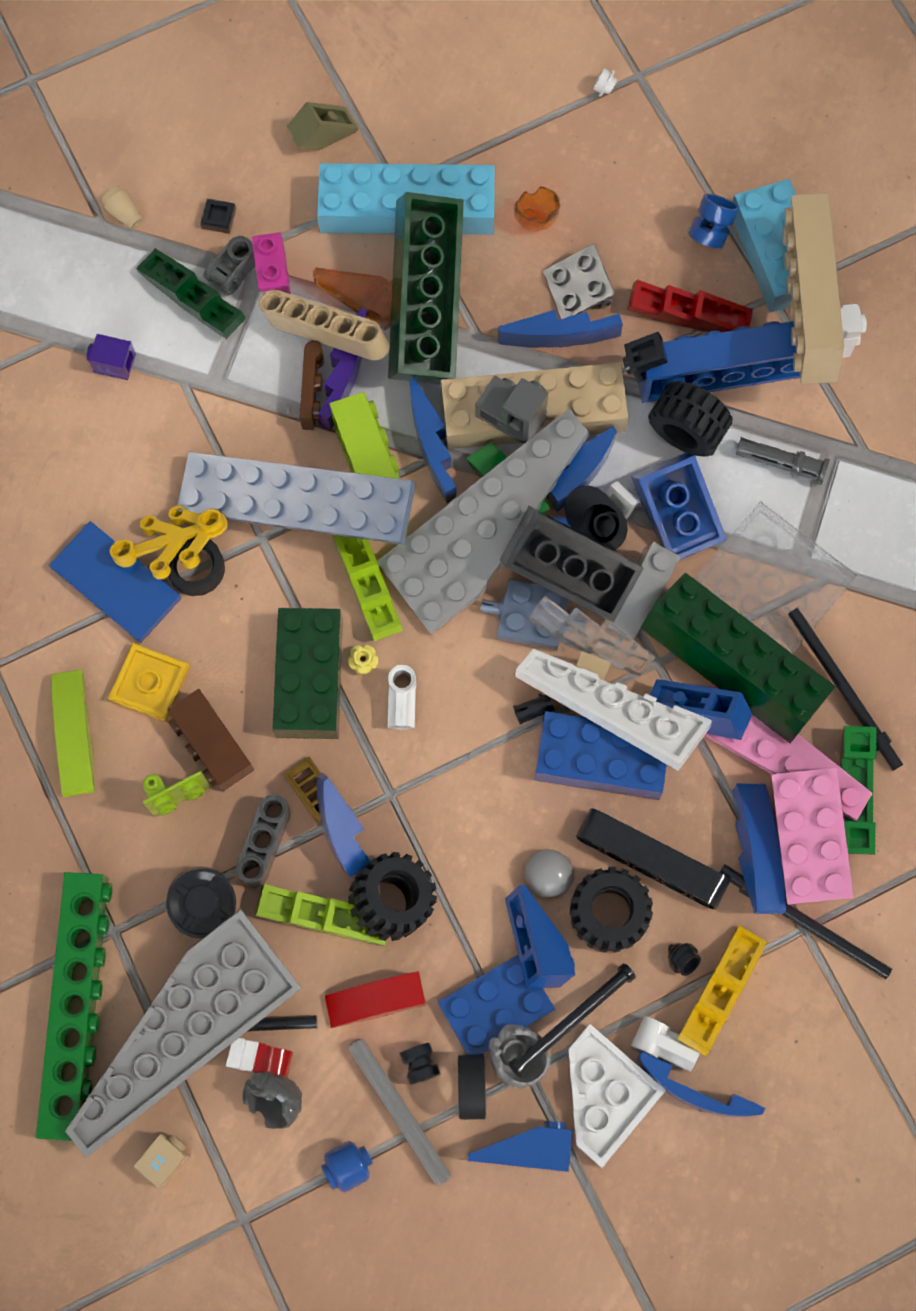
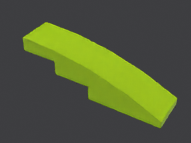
(369, 586)
(72, 733)
(311, 913)

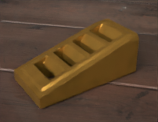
(289, 775)

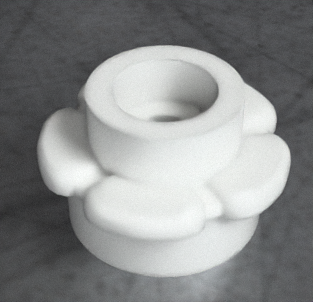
(605, 82)

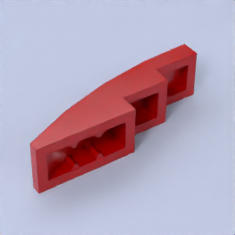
(690, 310)

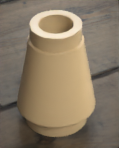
(121, 206)

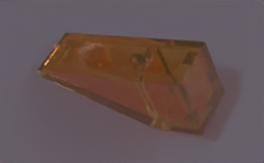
(358, 291)

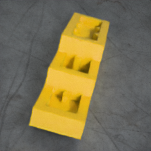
(722, 990)

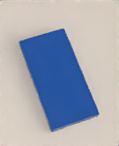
(124, 594)

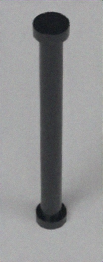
(519, 1065)

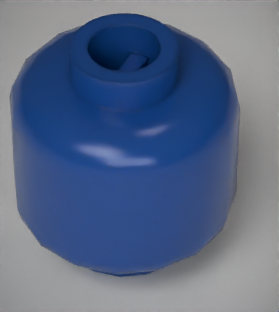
(346, 1166)

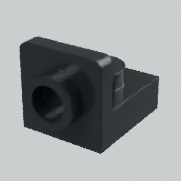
(644, 355)

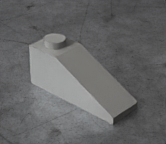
(658, 567)

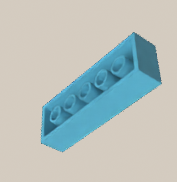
(365, 195)

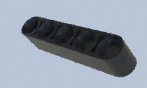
(653, 858)

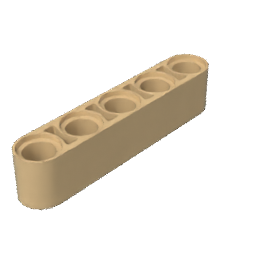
(324, 324)

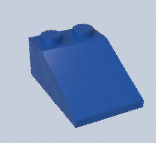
(679, 505)

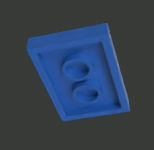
(490, 1003)

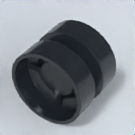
(200, 901)

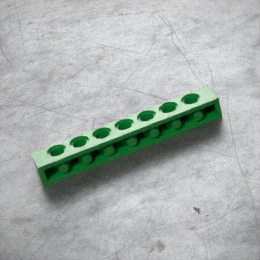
(75, 890)

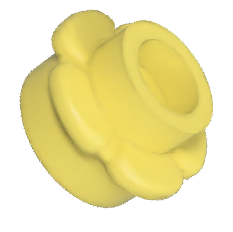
(366, 666)

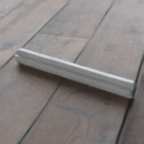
(399, 1112)

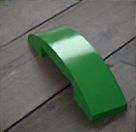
(857, 759)

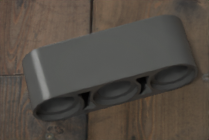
(263, 825)

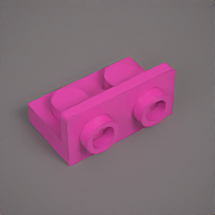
(271, 262)

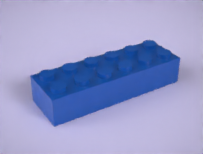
(725, 360)

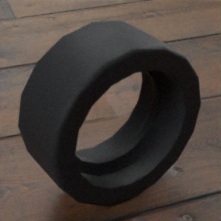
(205, 585)
(471, 1087)

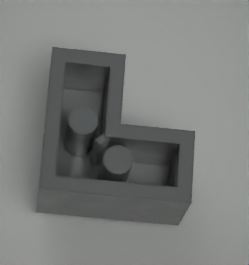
(513, 408)

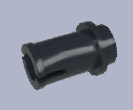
(533, 708)

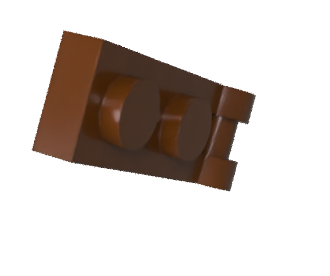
(311, 384)

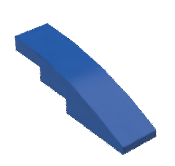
(550, 332)
(430, 432)
(761, 849)

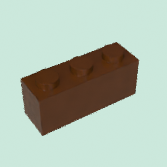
(209, 741)

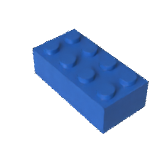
(590, 757)

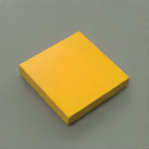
(149, 682)

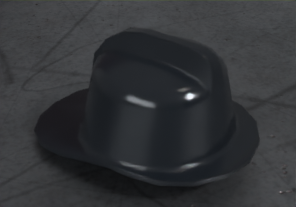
(596, 516)

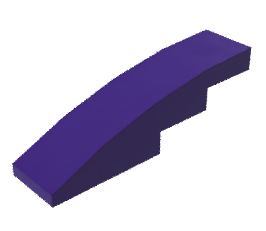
(341, 379)

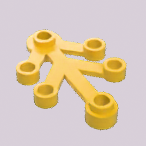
(204, 526)

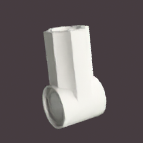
(401, 700)
(658, 1041)

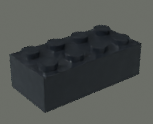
(571, 564)

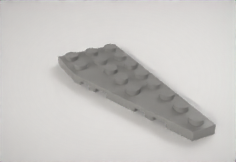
(460, 547)

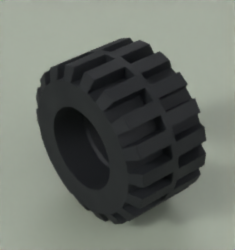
(690, 418)
(409, 879)
(627, 887)

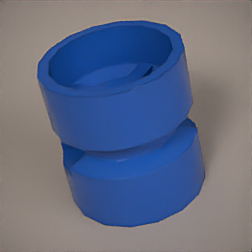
(714, 217)

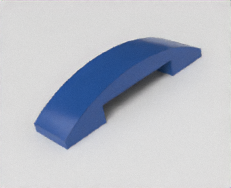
(735, 1106)

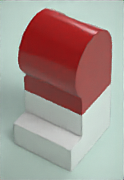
(258, 1057)

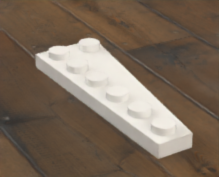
(649, 725)

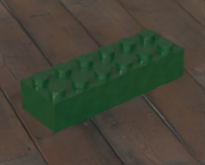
(425, 288)
(737, 656)

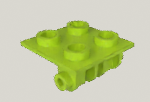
(164, 800)

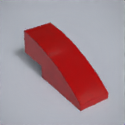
(375, 999)

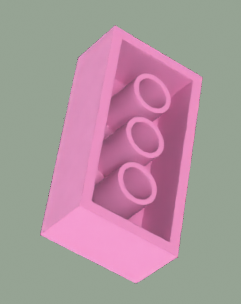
(812, 836)

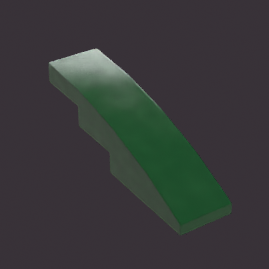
(190, 293)

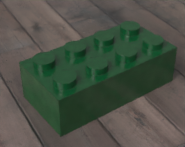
(308, 673)

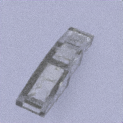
(587, 636)

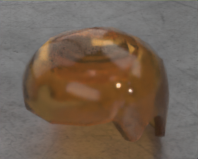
(538, 209)

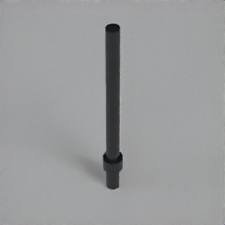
(882, 739)
(817, 929)

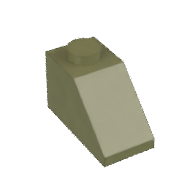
(321, 125)

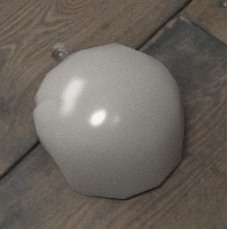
(548, 873)

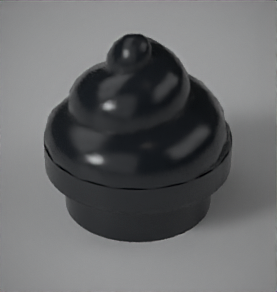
(683, 958)

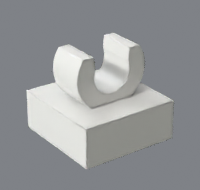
(623, 498)

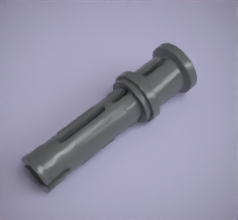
(797, 463)

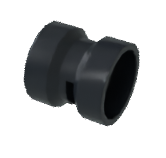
(420, 1065)

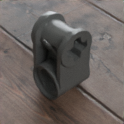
(228, 269)

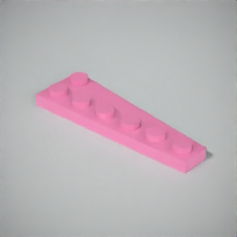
(776, 756)

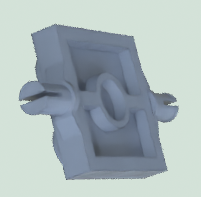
(515, 609)

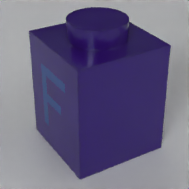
(111, 356)

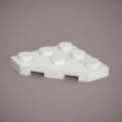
(607, 1095)

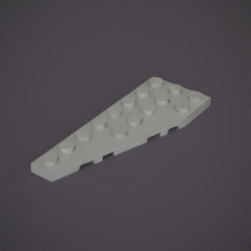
(204, 1006)

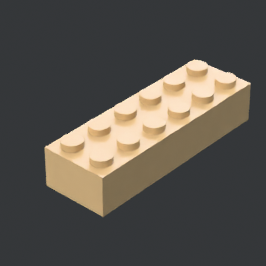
(813, 289)
(590, 392)

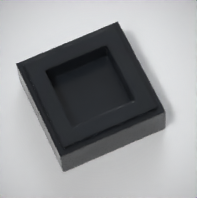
(218, 216)

